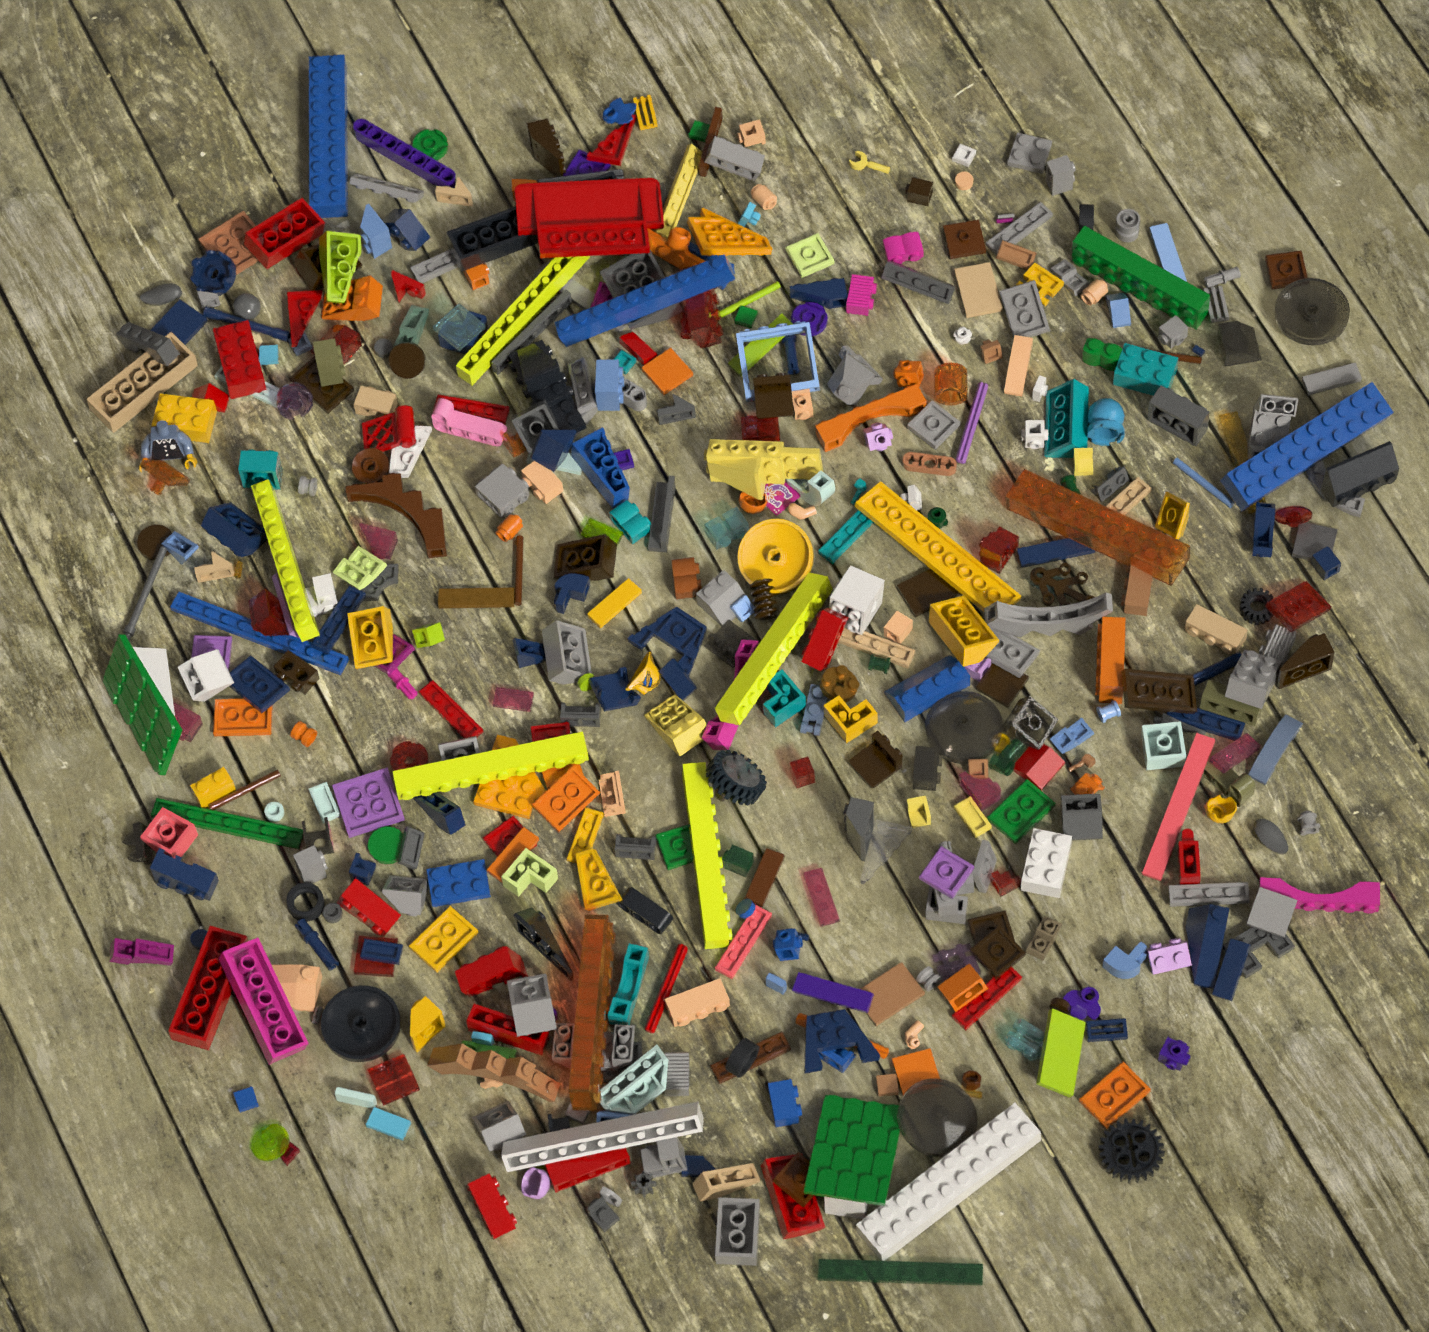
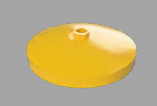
(775, 539)

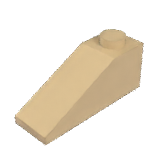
(725, 1181)

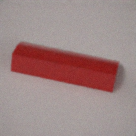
(791, 1216)

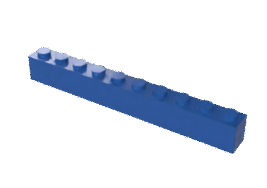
(645, 300)

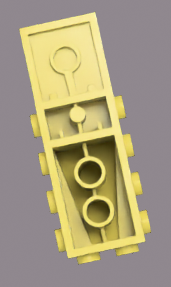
(757, 463)

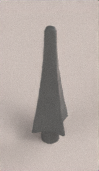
(1185, 727)

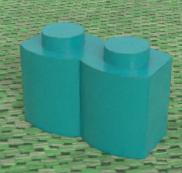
(630, 522)

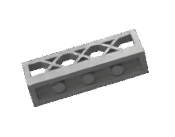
(662, 516)

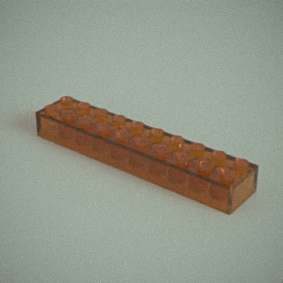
(1097, 527)
(591, 1013)

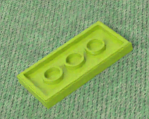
(1060, 1053)

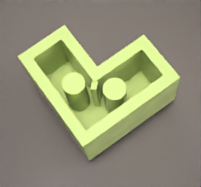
(529, 869)

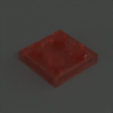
(760, 429)

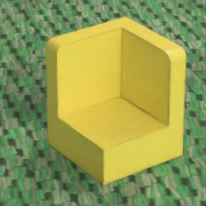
(1083, 461)
(918, 811)

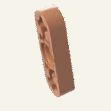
(914, 467)

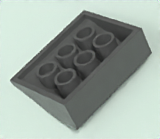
(634, 273)

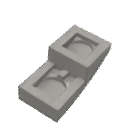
(1072, 280)

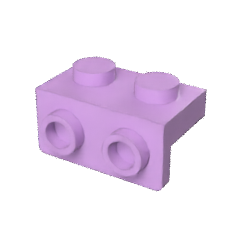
(1168, 956)

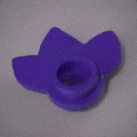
(1081, 1006)

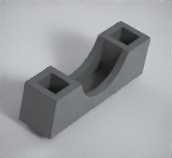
(158, 346)

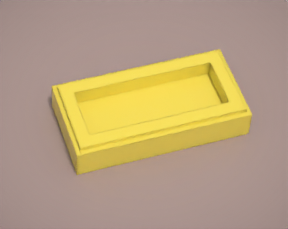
(972, 817)

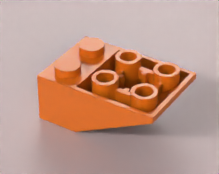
(361, 303)

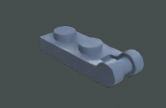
(814, 711)

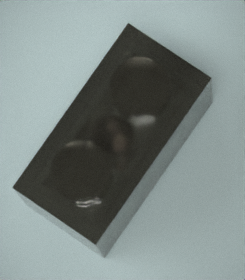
(926, 768)

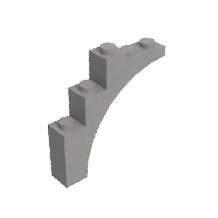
(1048, 620)

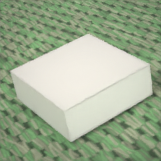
(964, 155)

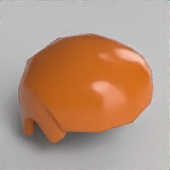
(751, 504)

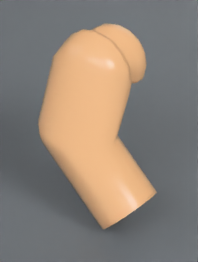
(801, 513)
(911, 1035)

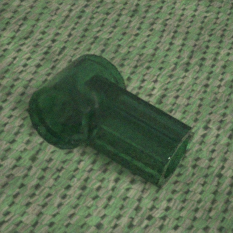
(1005, 761)

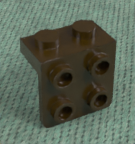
(773, 396)
(877, 760)

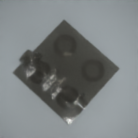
(726, 642)

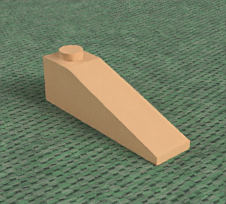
(300, 985)

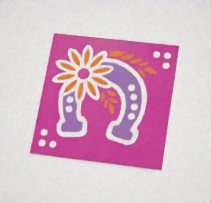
(780, 496)

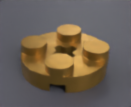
(845, 677)

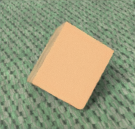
(898, 627)

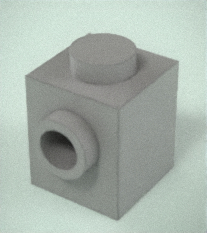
(1173, 332)

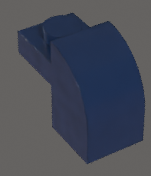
(570, 586)

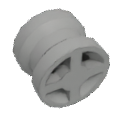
(307, 486)
(928, 978)

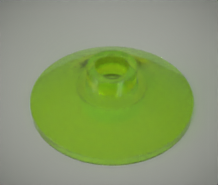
(274, 1147)

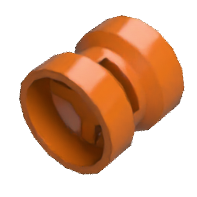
(303, 733)

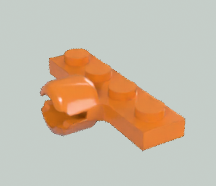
(674, 248)

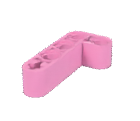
(466, 425)

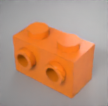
(962, 987)

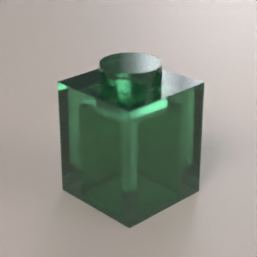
(738, 860)

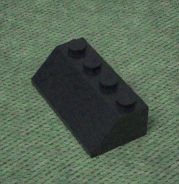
(1360, 474)

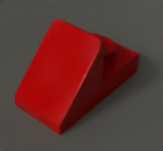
(405, 284)

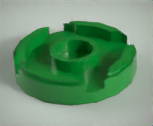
(431, 143)
(385, 844)

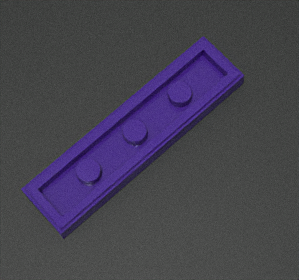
(833, 992)

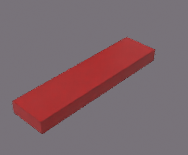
(477, 408)
(450, 710)
(981, 1004)

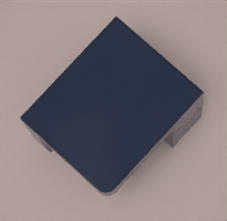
(1326, 563)
(362, 869)

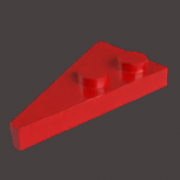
(614, 146)
(301, 309)

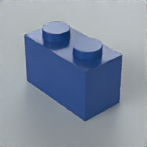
(783, 1103)

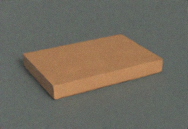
(892, 993)

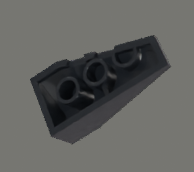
(535, 930)

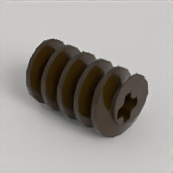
(762, 599)

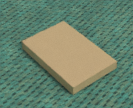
(978, 290)

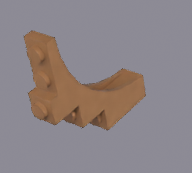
(490, 1065)

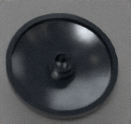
(360, 1023)

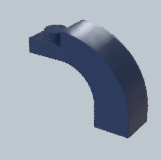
(1263, 530)

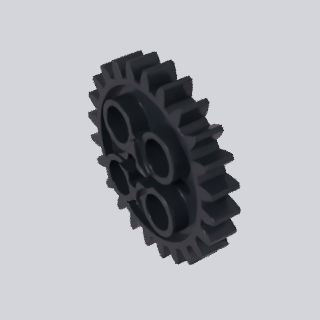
(1113, 1153)

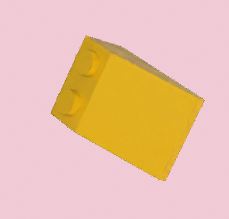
(371, 636)

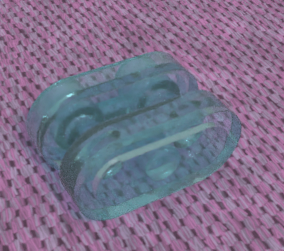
(1016, 1042)

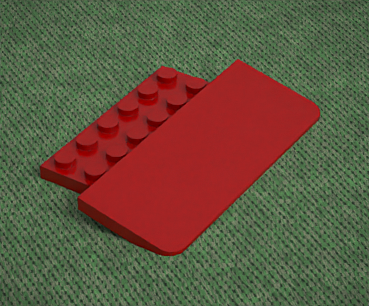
(590, 216)

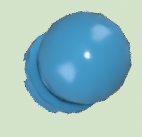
(1105, 422)

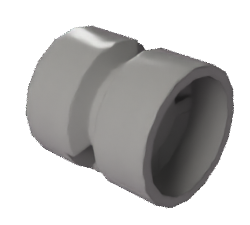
(1127, 225)

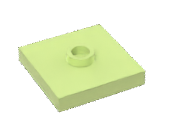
(809, 255)

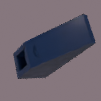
(826, 293)

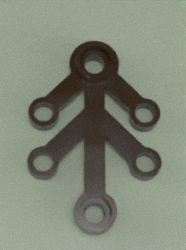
(1061, 586)

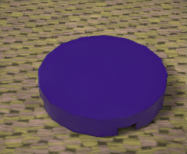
(811, 313)

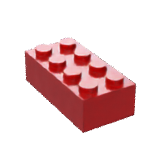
(284, 233)
(239, 359)

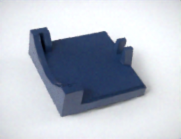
(611, 690)

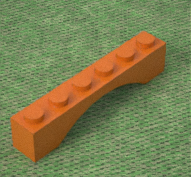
(902, 403)

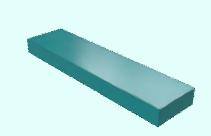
(845, 537)

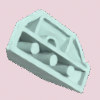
(637, 1084)

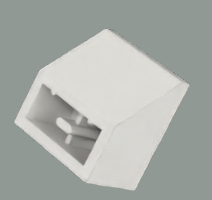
(205, 675)

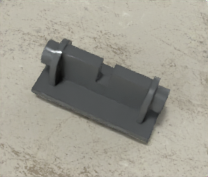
(1114, 481)

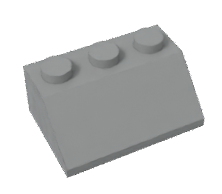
(566, 652)

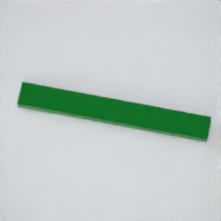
(233, 824)

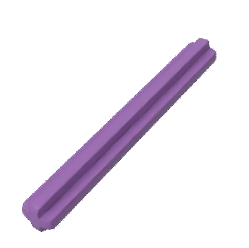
(971, 422)

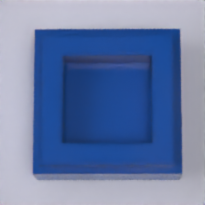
(246, 1099)

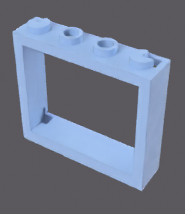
(778, 331)

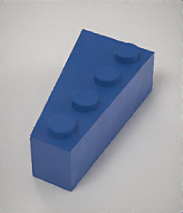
(601, 466)

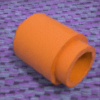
(509, 527)

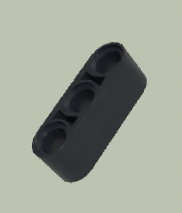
(645, 910)

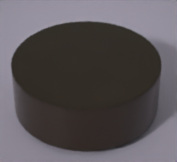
(1060, 1005)

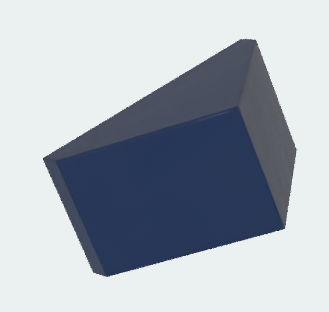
(528, 652)

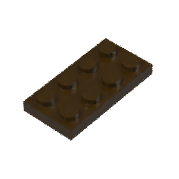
(1159, 691)

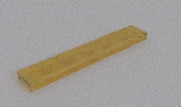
(1236, 443)

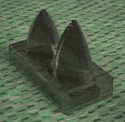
(142, 851)

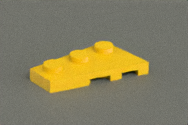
(595, 881)

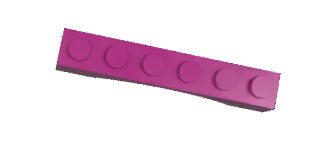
(721, 734)
(1360, 897)

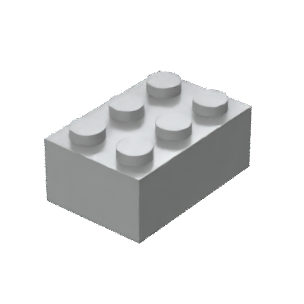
(1253, 679)
(737, 1231)

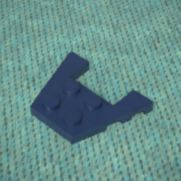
(678, 632)
(832, 1032)

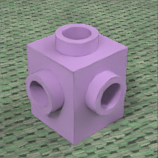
(878, 436)

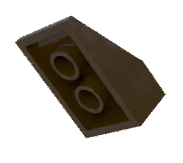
(309, 267)
(587, 557)
(1308, 661)

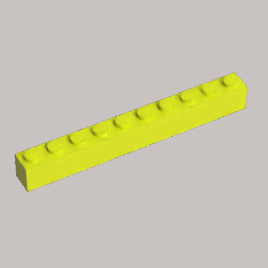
(518, 316)
(285, 560)
(773, 649)
(490, 766)
(705, 855)

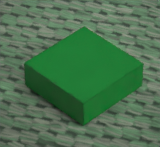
(699, 131)
(746, 317)

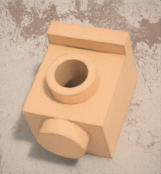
(751, 133)
(802, 404)

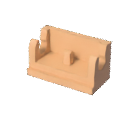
(611, 794)

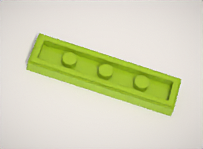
(757, 349)

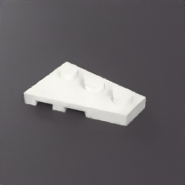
(404, 459)

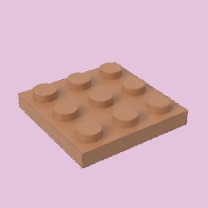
(230, 240)

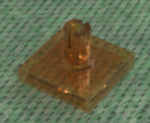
(164, 475)

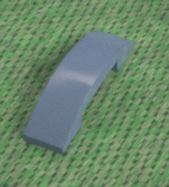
(1274, 749)

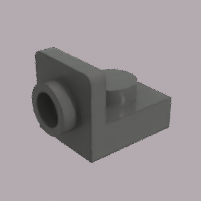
(602, 1214)

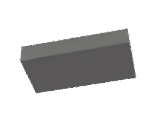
(411, 848)

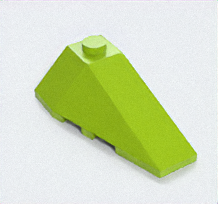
(338, 262)

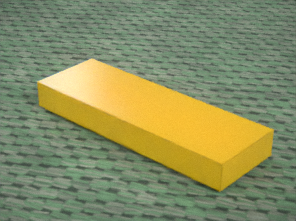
(614, 603)
(585, 833)

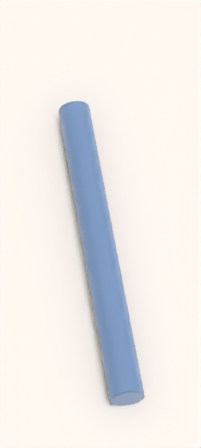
(1203, 482)

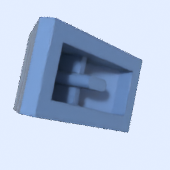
(1118, 309)
(180, 547)

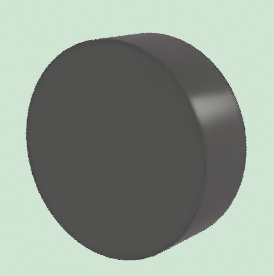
(383, 348)
(332, 913)

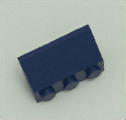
(234, 529)

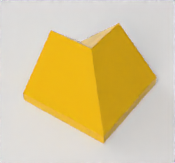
(1173, 515)

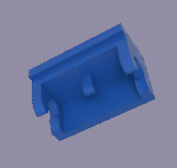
(838, 1058)

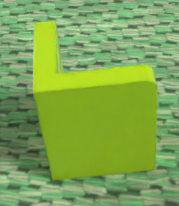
(428, 635)

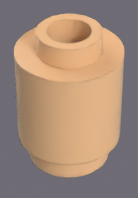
(764, 196)
(1094, 292)

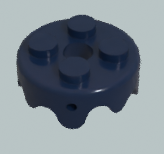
(205, 267)

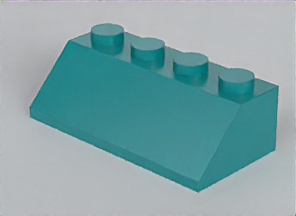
(1066, 419)

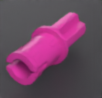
(403, 684)

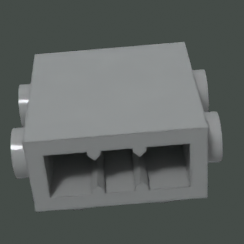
(502, 490)

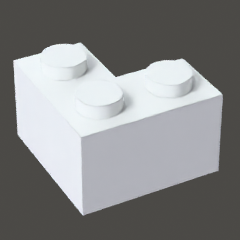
(322, 595)

